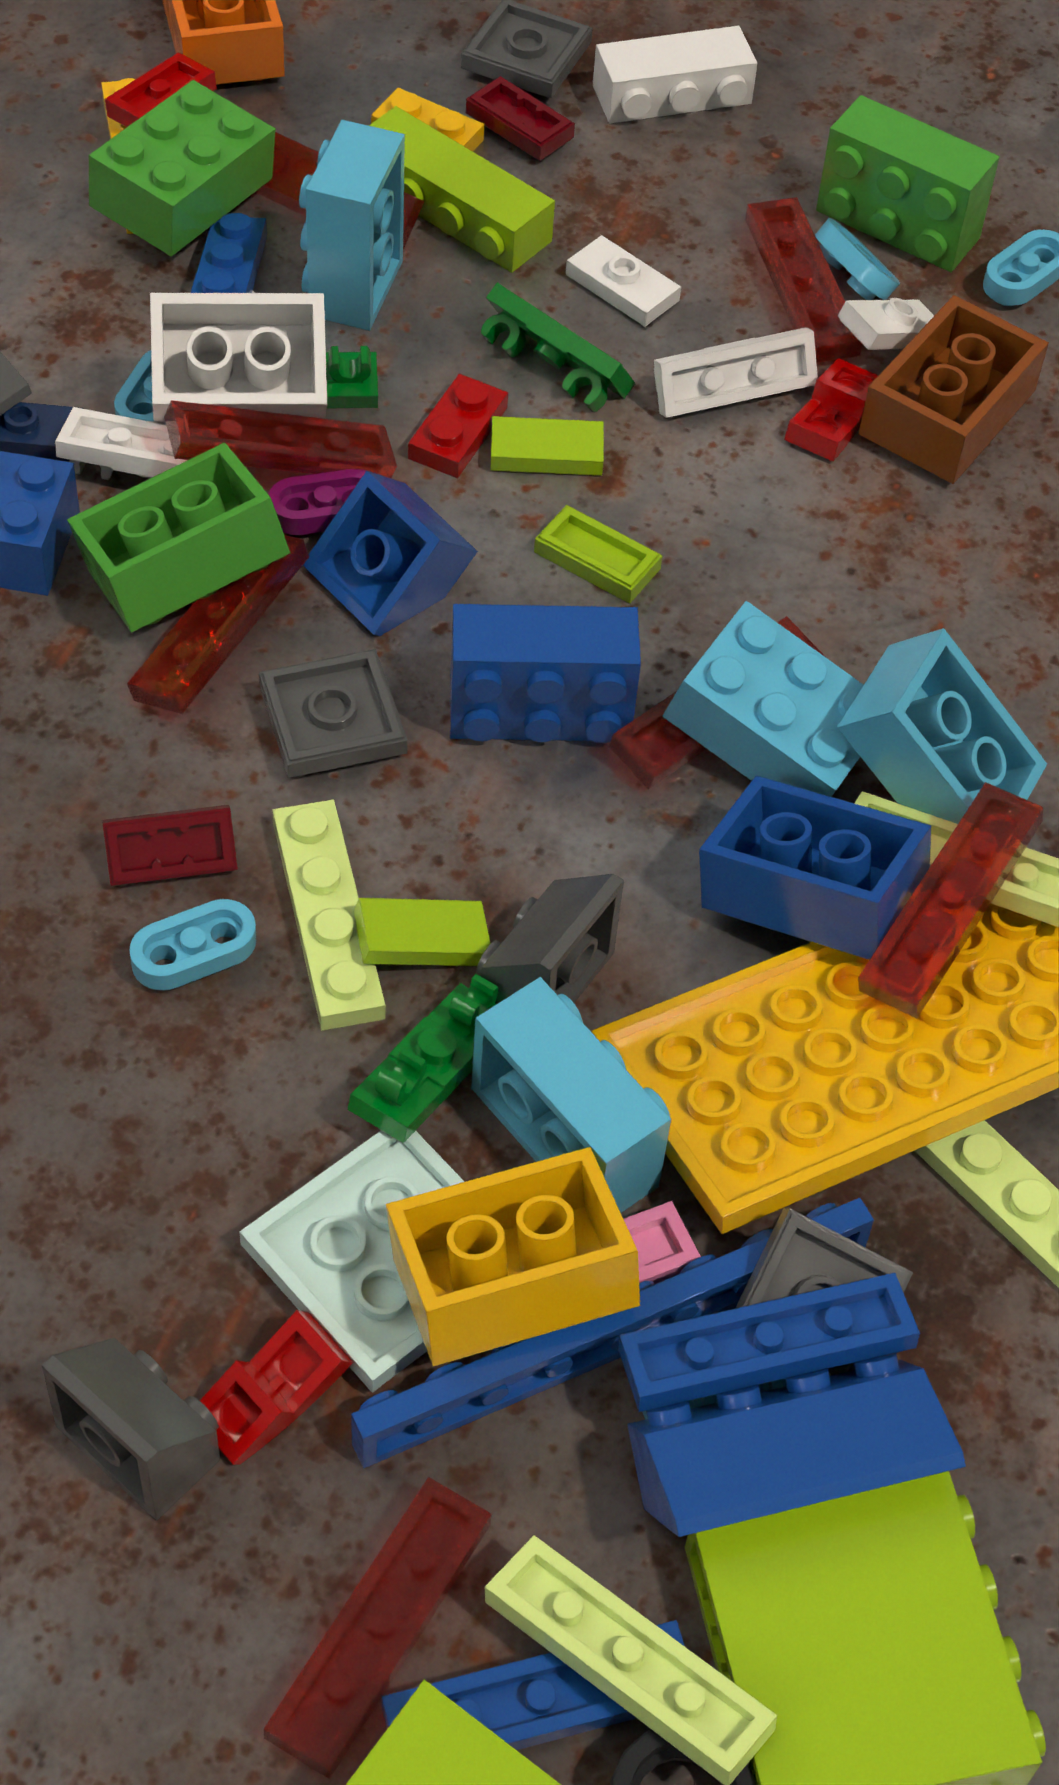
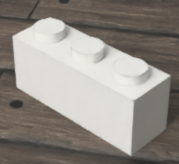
(674, 74)

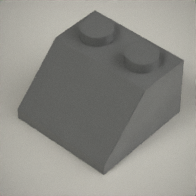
(558, 938)
(132, 1422)

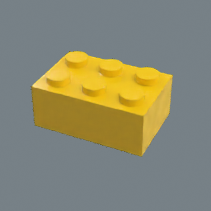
(513, 1255)

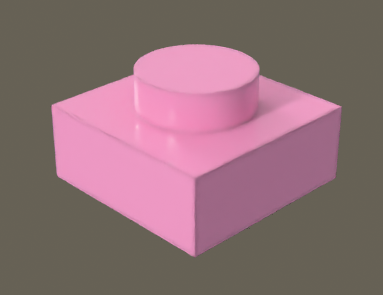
(661, 1242)

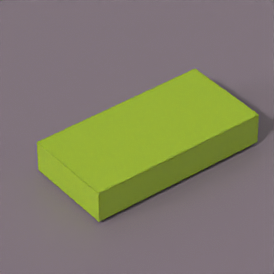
(547, 445)
(598, 554)
(421, 931)

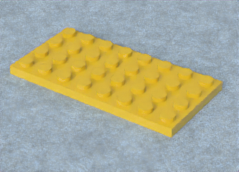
(805, 1081)

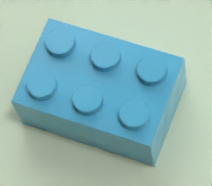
(354, 222)
(769, 705)
(937, 730)
(568, 1090)

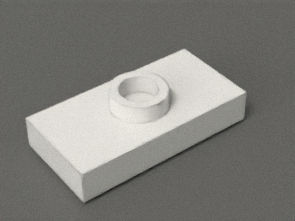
(623, 280)
(884, 322)

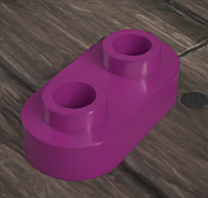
(312, 501)

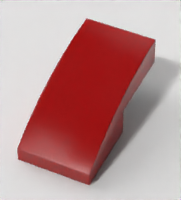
(833, 411)
(274, 1388)

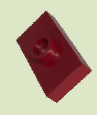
(520, 118)
(169, 845)

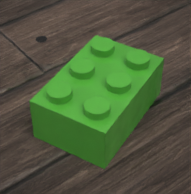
(181, 167)
(906, 183)
(179, 536)

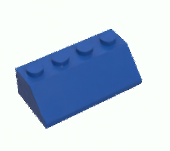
(791, 1445)

